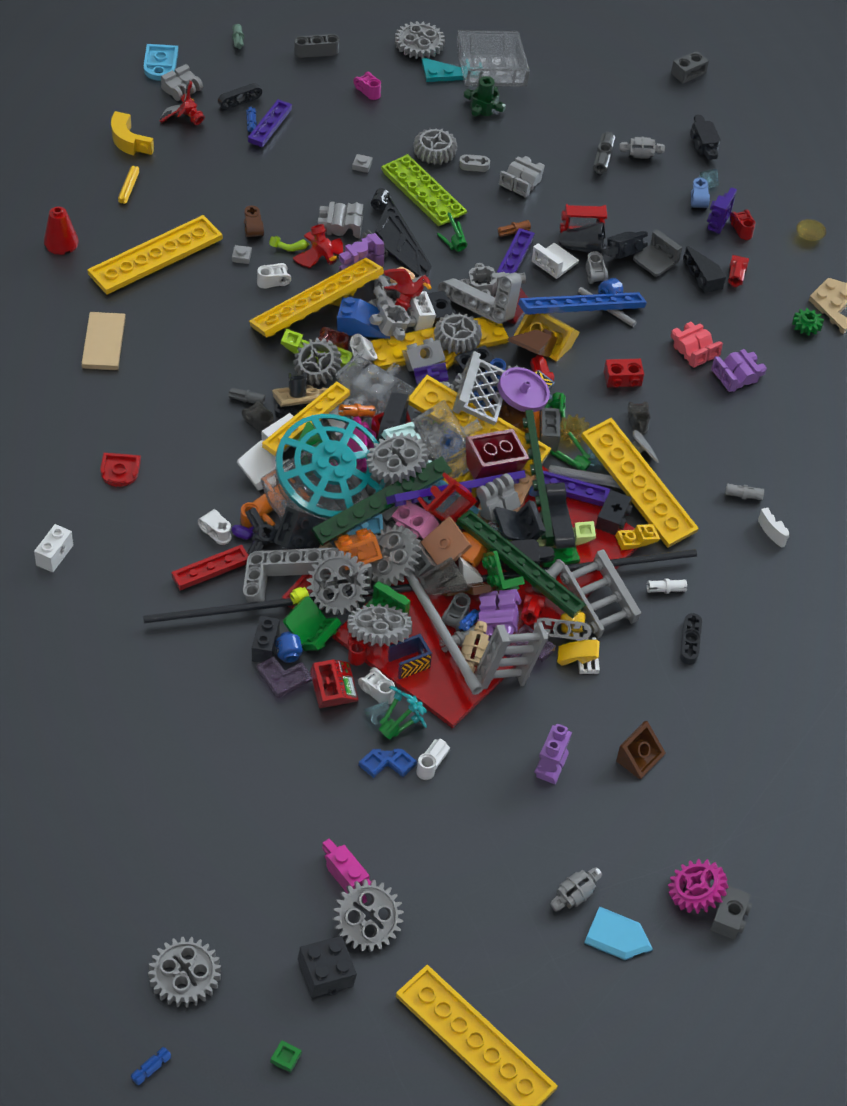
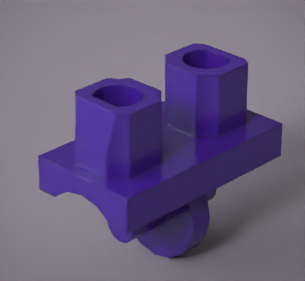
(436, 371)

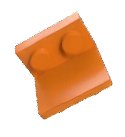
(362, 544)

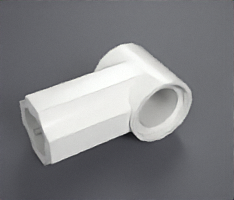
(432, 759)

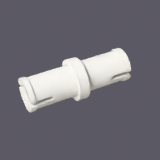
(667, 586)

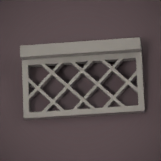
(469, 384)

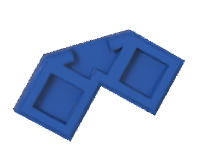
(397, 759)

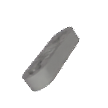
(548, 621)

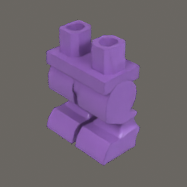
(370, 247)
(738, 369)
(506, 614)
(553, 754)

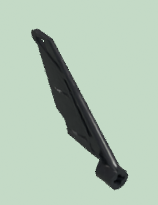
(397, 236)

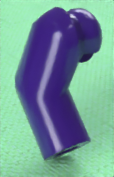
(242, 532)

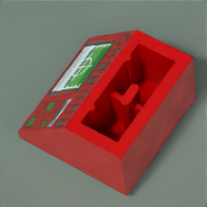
(333, 683)

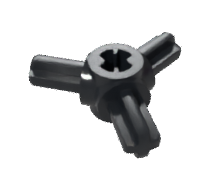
(260, 527)

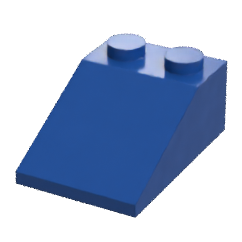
(354, 318)

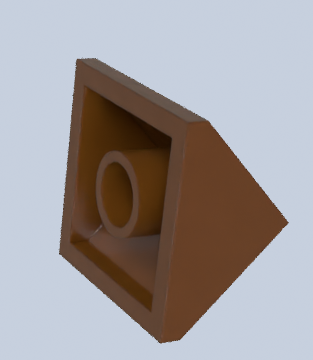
(640, 751)

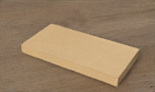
(103, 341)

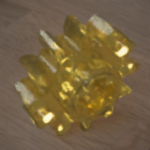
(574, 425)

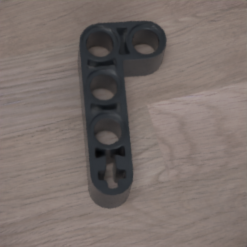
(560, 516)

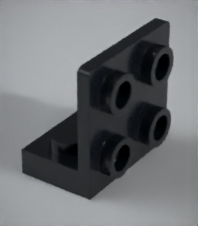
(296, 530)

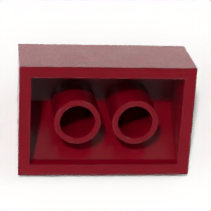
(495, 454)

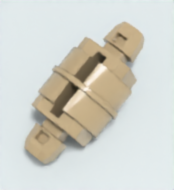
(469, 646)

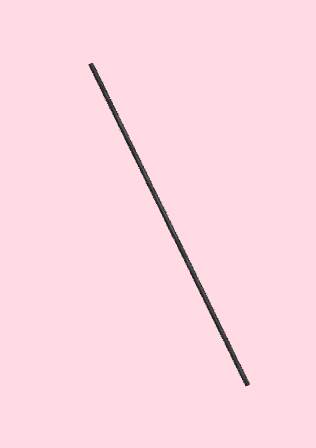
(399, 588)

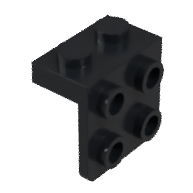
(520, 525)

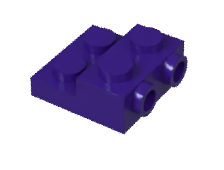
(721, 211)

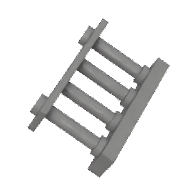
(610, 579)
(499, 647)

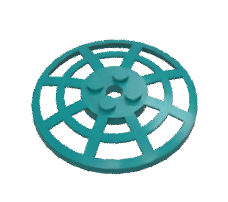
(320, 463)

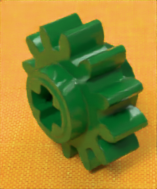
(807, 321)

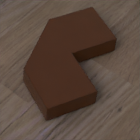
(475, 589)

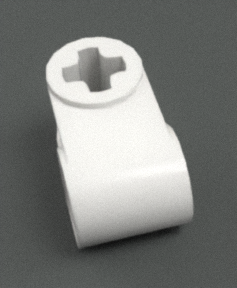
(271, 276)
(362, 347)
(216, 527)
(377, 686)

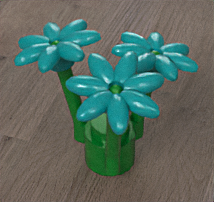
(391, 727)

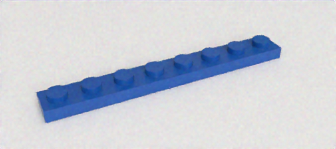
(582, 303)

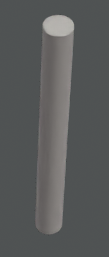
(615, 312)

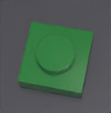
(286, 1056)

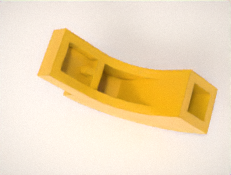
(126, 140)

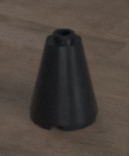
(584, 238)

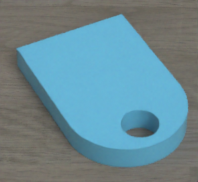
(160, 59)

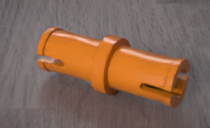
(356, 410)

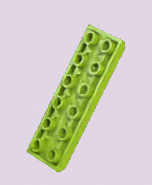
(423, 190)

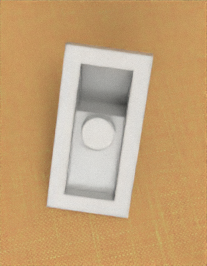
(469, 573)

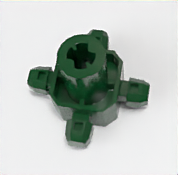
(485, 98)

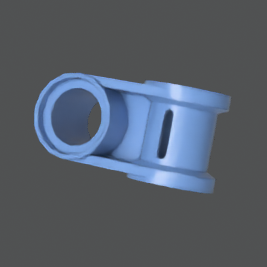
(699, 194)

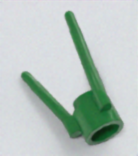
(457, 240)
(558, 402)
(579, 462)

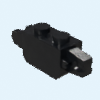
(705, 137)
(625, 244)
(533, 551)

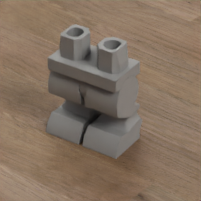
(522, 176)
(341, 217)

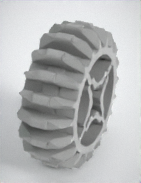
(435, 146)
(458, 333)
(332, 358)

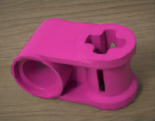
(368, 85)

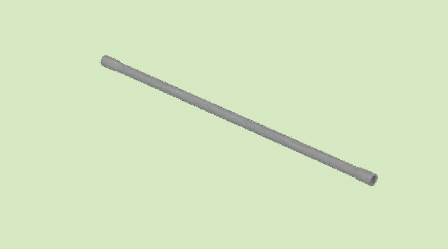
(470, 678)

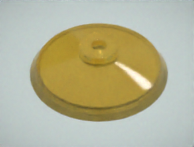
(811, 229)

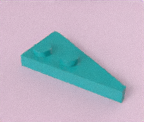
(438, 71)

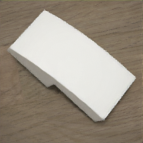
(773, 529)

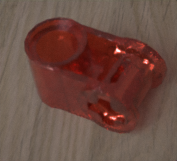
(338, 338)

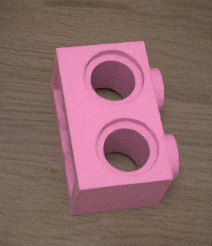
(415, 519)

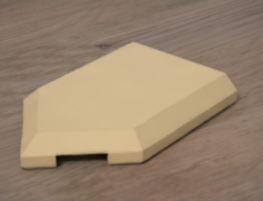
(283, 397)

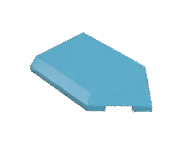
(617, 935)

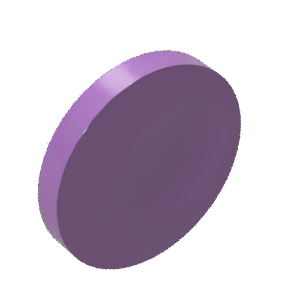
(523, 389)

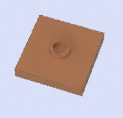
(446, 542)

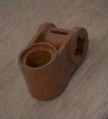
(253, 222)

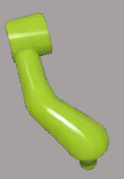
(300, 245)

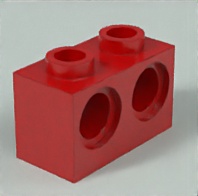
(623, 372)

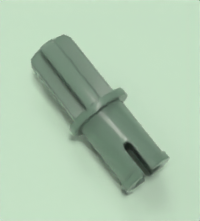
(237, 36)

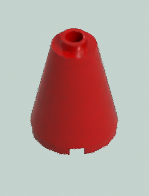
(59, 232)

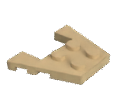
(832, 300)

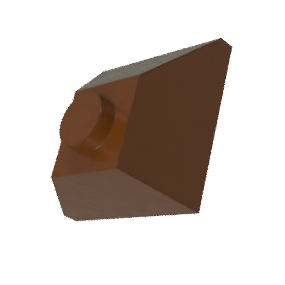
(536, 341)

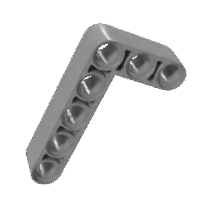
(497, 308)
(278, 563)

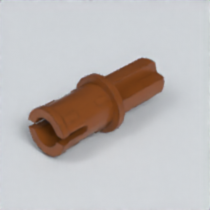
(513, 228)

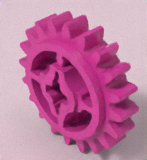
(698, 891)

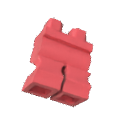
(695, 344)

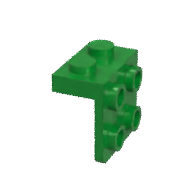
(495, 575)
(385, 595)
(310, 624)

